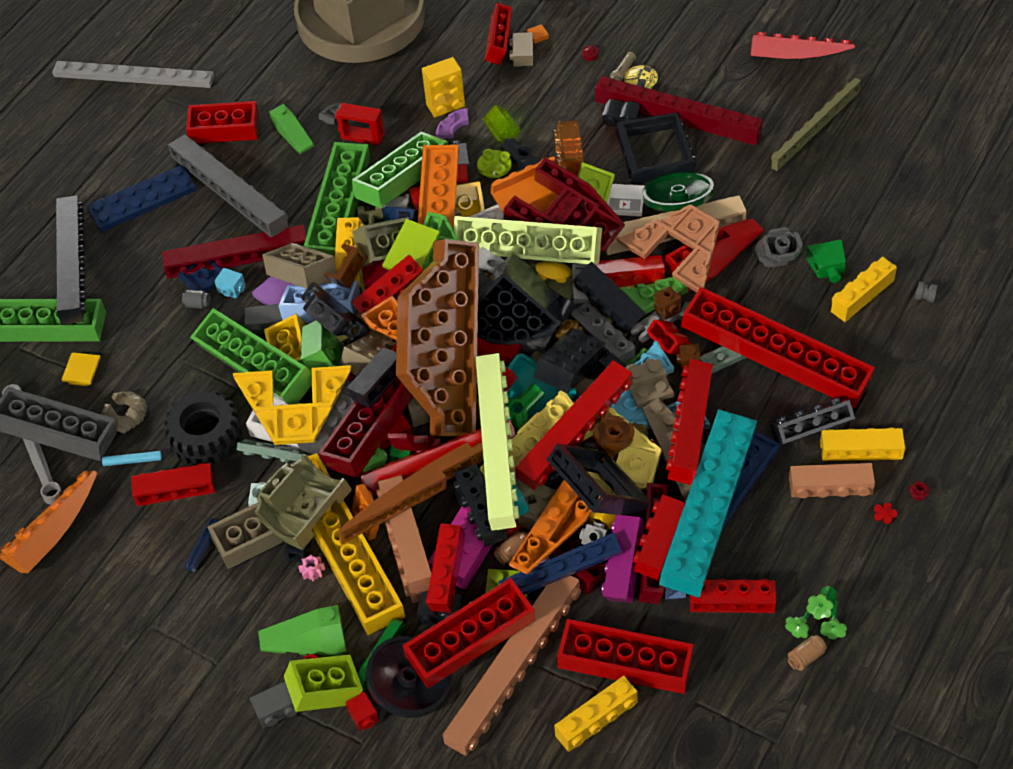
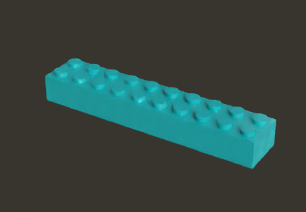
(708, 504)

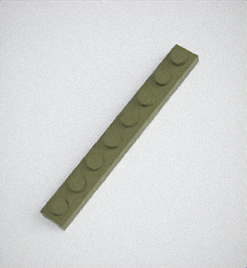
(813, 126)

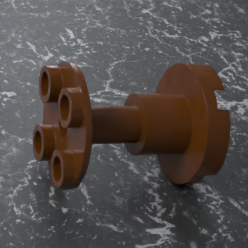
(613, 435)

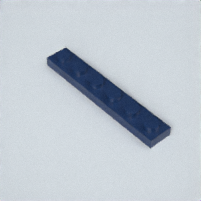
(567, 564)

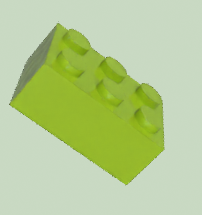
(322, 682)

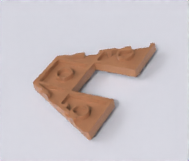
(691, 228)

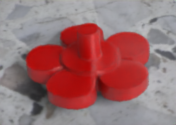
(884, 513)

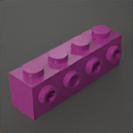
(619, 570)

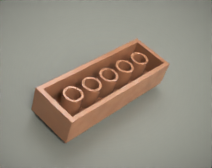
(407, 547)

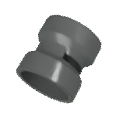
(926, 292)

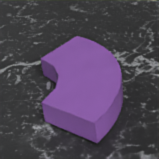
(453, 122)

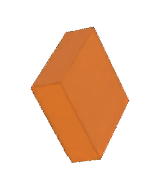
(539, 33)

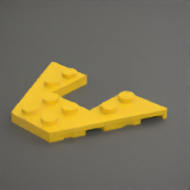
(297, 421)

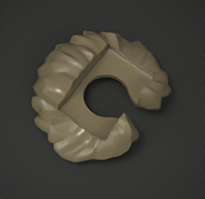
(134, 414)

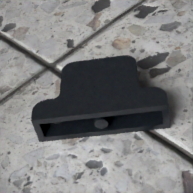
(332, 313)

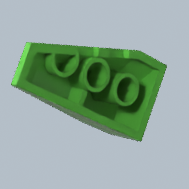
(311, 633)

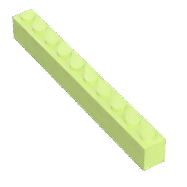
(495, 442)

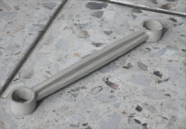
(40, 464)

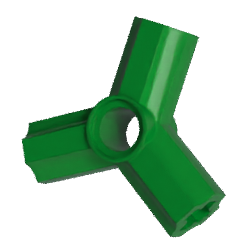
(527, 400)

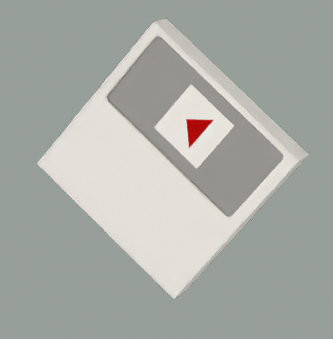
(626, 199)

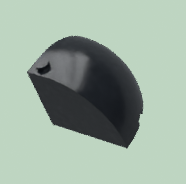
(516, 305)

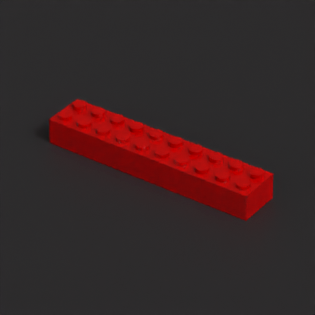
(777, 346)

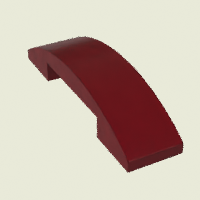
(409, 442)

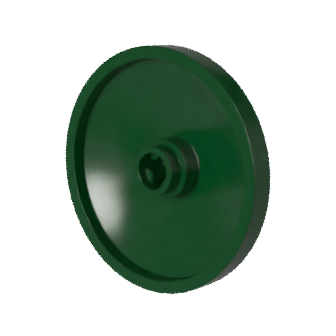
(677, 191)

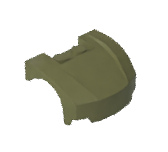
(297, 500)

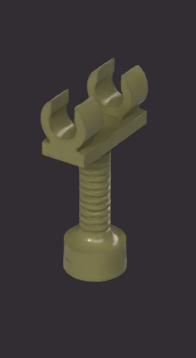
(370, 216)

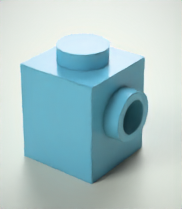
(230, 283)

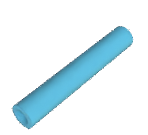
(132, 458)

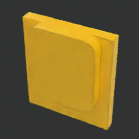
(81, 369)

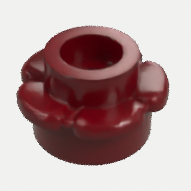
(916, 494)

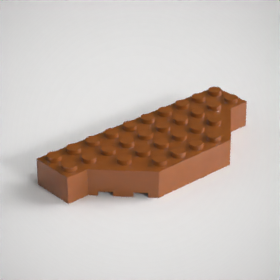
(440, 338)

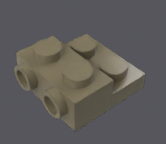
(649, 382)

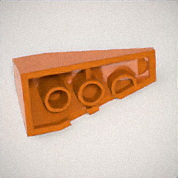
(383, 317)

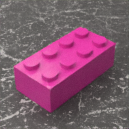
(472, 553)

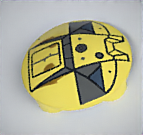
(641, 76)

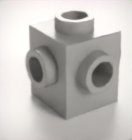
(594, 528)

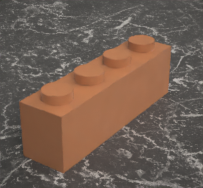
(831, 480)

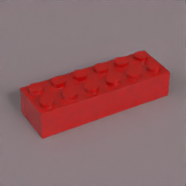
(469, 632)
(621, 653)

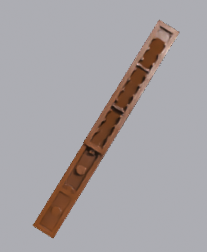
(412, 490)

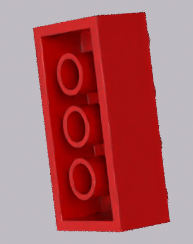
(223, 122)

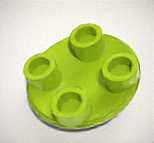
(494, 163)

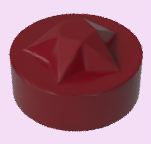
(590, 53)

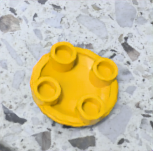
(553, 270)

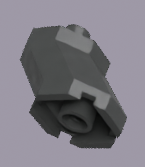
(778, 247)

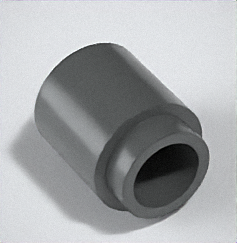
(196, 299)

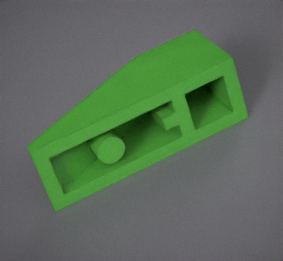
(290, 128)

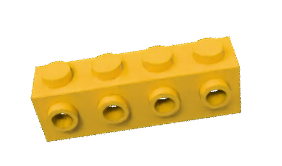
(344, 236)
(863, 289)
(596, 714)

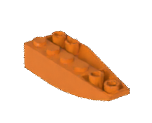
(557, 522)
(47, 529)

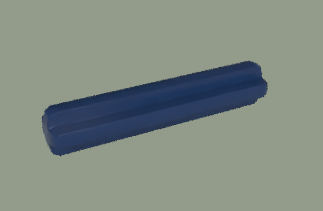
(200, 548)

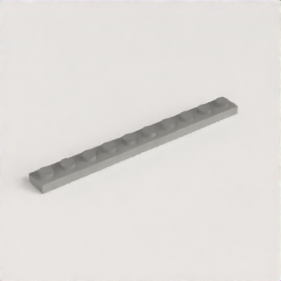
(133, 74)

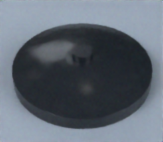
(398, 686)

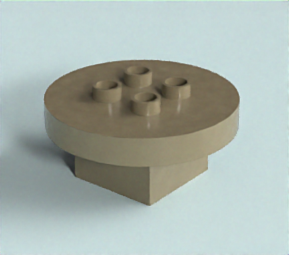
(358, 28)

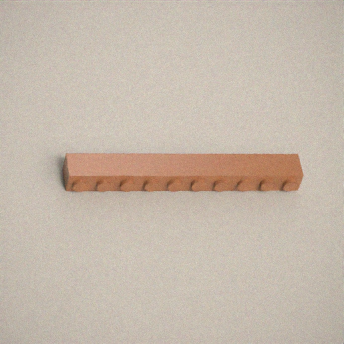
(510, 666)

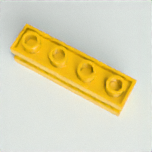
(862, 444)

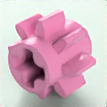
(311, 567)

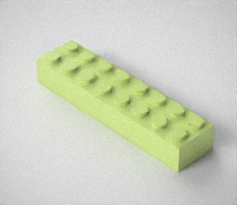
(532, 239)

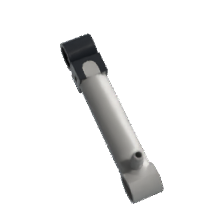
(490, 262)

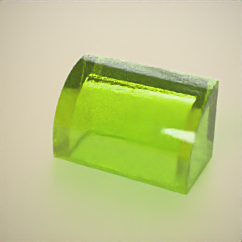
(501, 123)

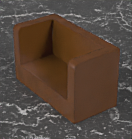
(350, 267)

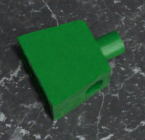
(827, 259)

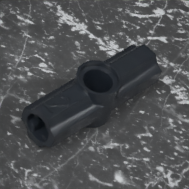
(519, 153)

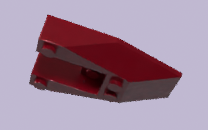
(576, 204)

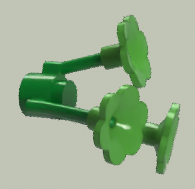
(820, 607)

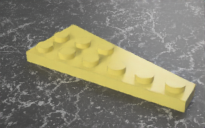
(537, 427)

